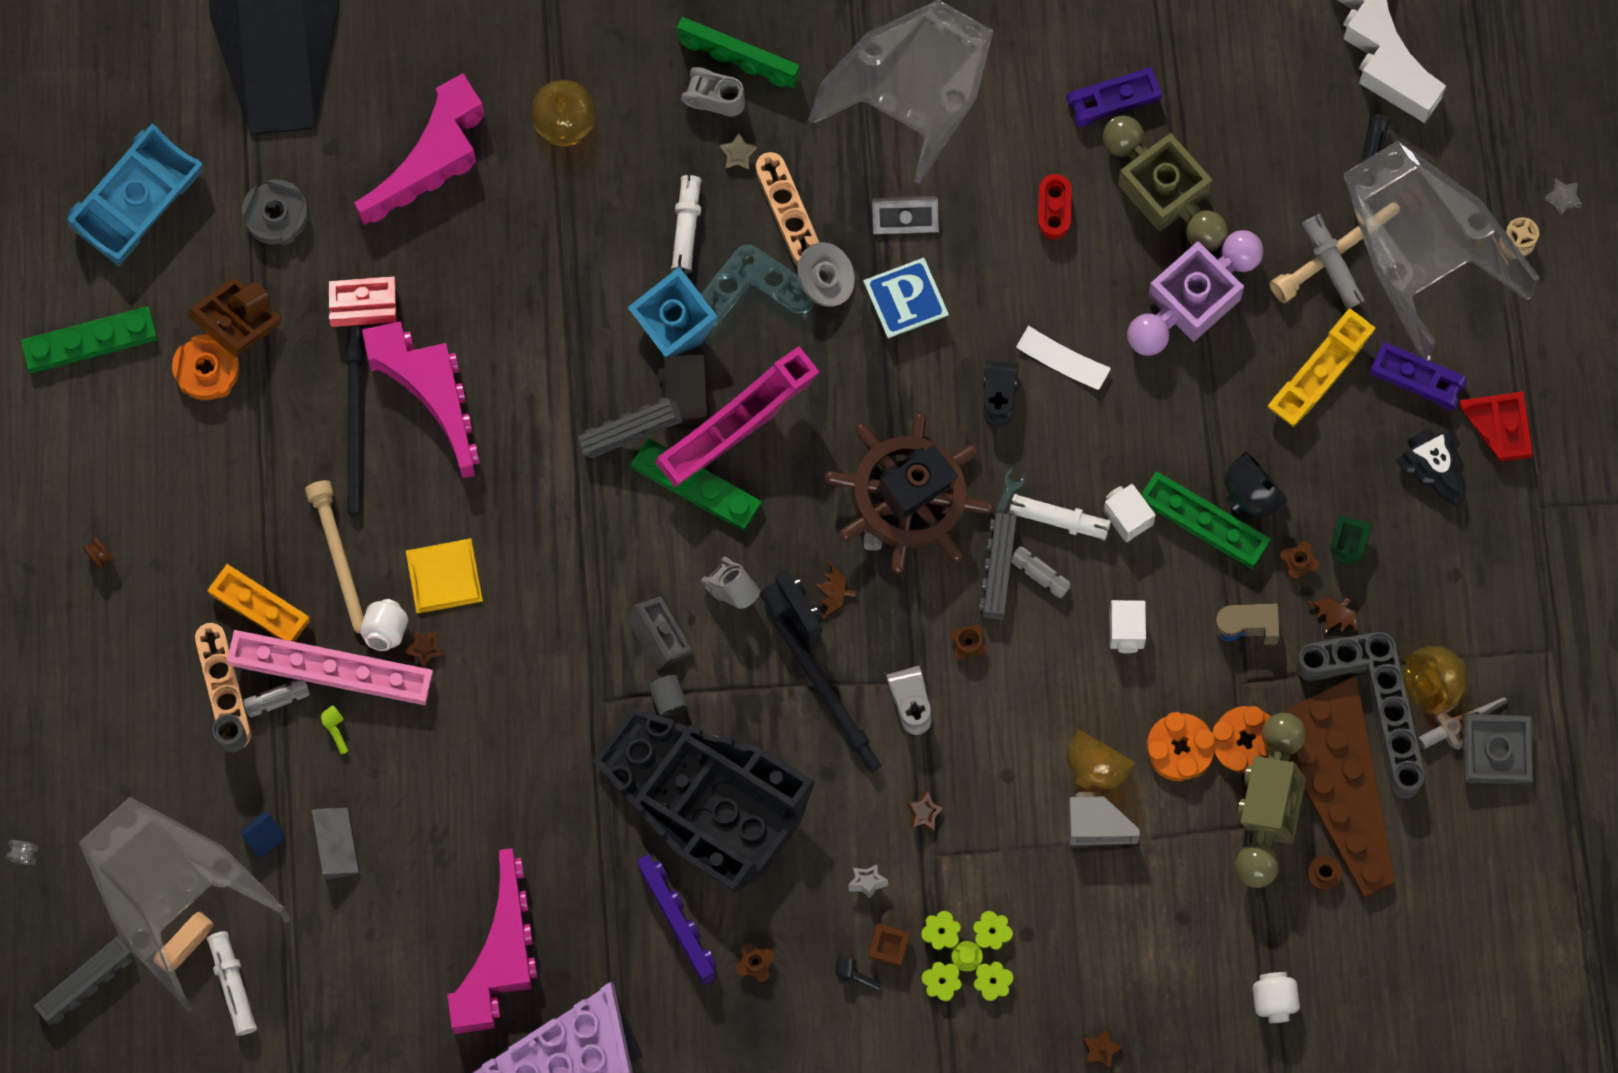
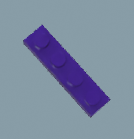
(685, 932)

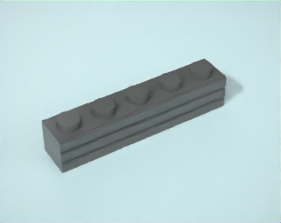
(630, 427)
(998, 566)
(84, 981)

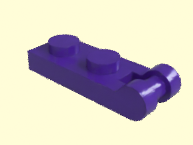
(1114, 96)
(1418, 375)

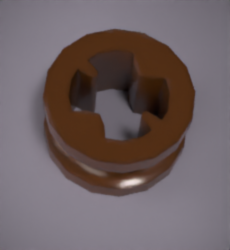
(98, 553)

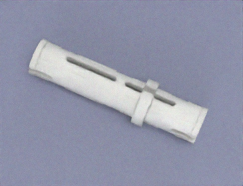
(686, 223)
(1061, 517)
(228, 971)

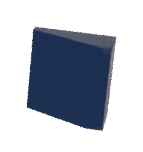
(262, 834)

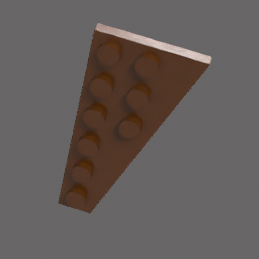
(1344, 783)

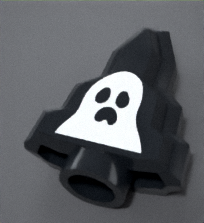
(1436, 463)

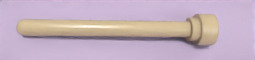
(1285, 286)
(321, 495)

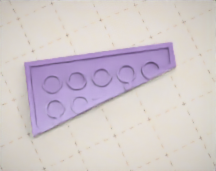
(579, 1041)

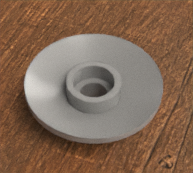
(834, 269)

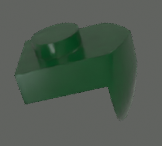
(1350, 540)

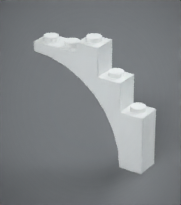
(1389, 66)

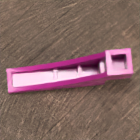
(436, 156)
(430, 379)
(739, 417)
(503, 960)

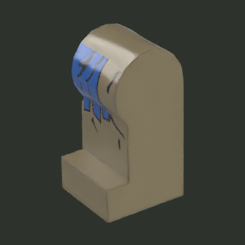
(1248, 621)

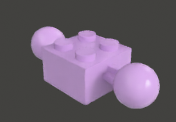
(1195, 292)

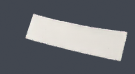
(1062, 359)

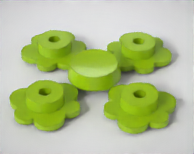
(967, 956)

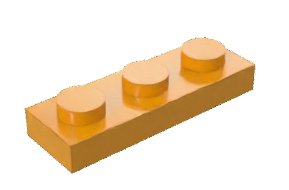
(258, 604)

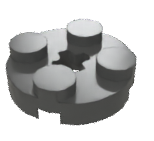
(283, 228)

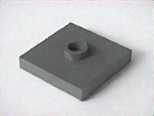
(1497, 749)

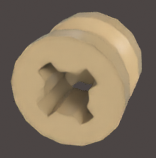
(1525, 230)

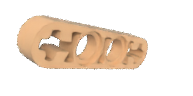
(791, 209)
(222, 686)

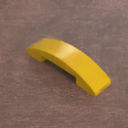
(1322, 368)

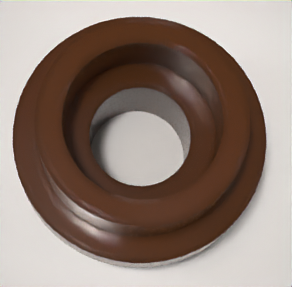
(1321, 882)

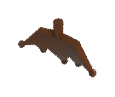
(834, 591)
(1335, 614)

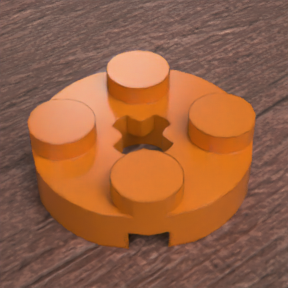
(205, 386)
(1177, 728)
(1228, 732)

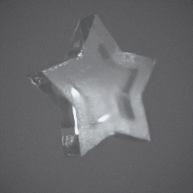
(1563, 196)

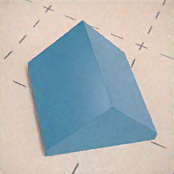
(674, 314)

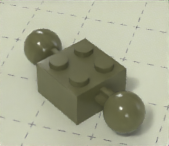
(1164, 182)
(1271, 800)

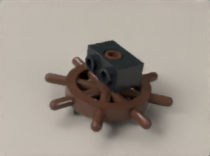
(907, 490)

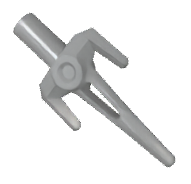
(1451, 727)

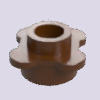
(1295, 568)
(971, 633)
(757, 972)

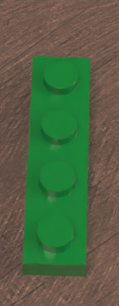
(747, 57)
(89, 339)
(701, 489)
(1205, 520)

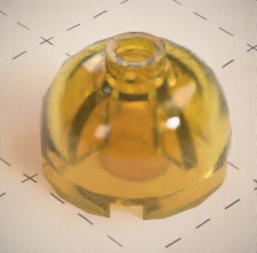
(563, 112)
(1435, 678)
(1096, 763)

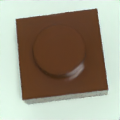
(889, 945)

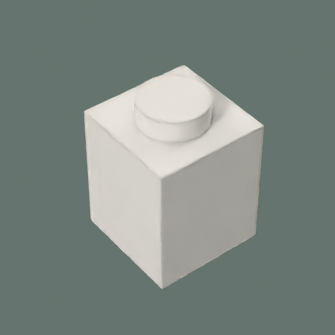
(1128, 512)
(1127, 625)

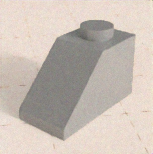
(1098, 822)

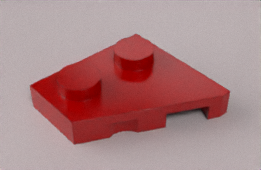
(1501, 424)

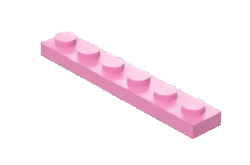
(329, 667)

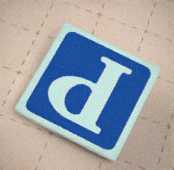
(906, 297)

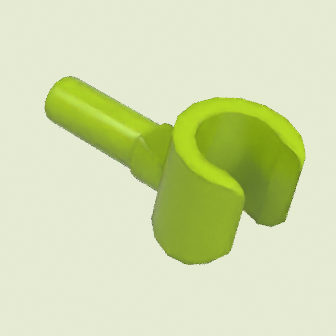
(330, 719)

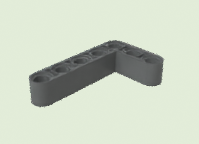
(1381, 698)

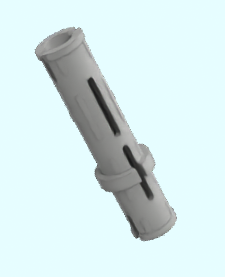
(1336, 267)

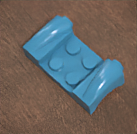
(134, 194)

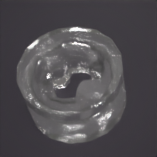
(21, 852)

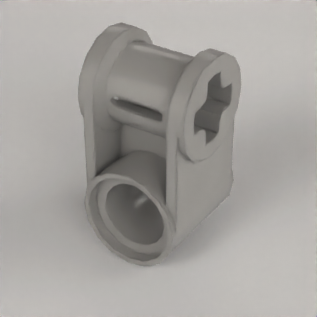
(709, 88)
(731, 584)
(910, 695)

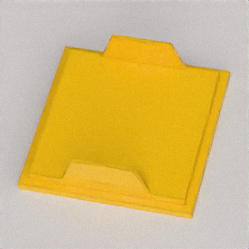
(444, 576)

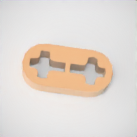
(188, 938)

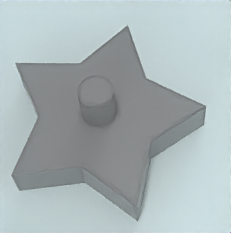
(867, 880)

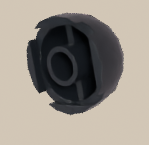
(1252, 488)

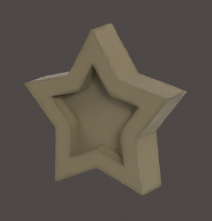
(738, 152)

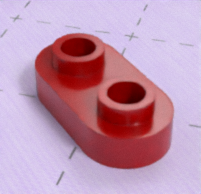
(1053, 208)

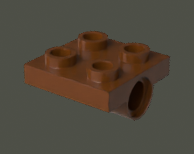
(236, 315)

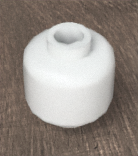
(384, 625)
(1276, 997)

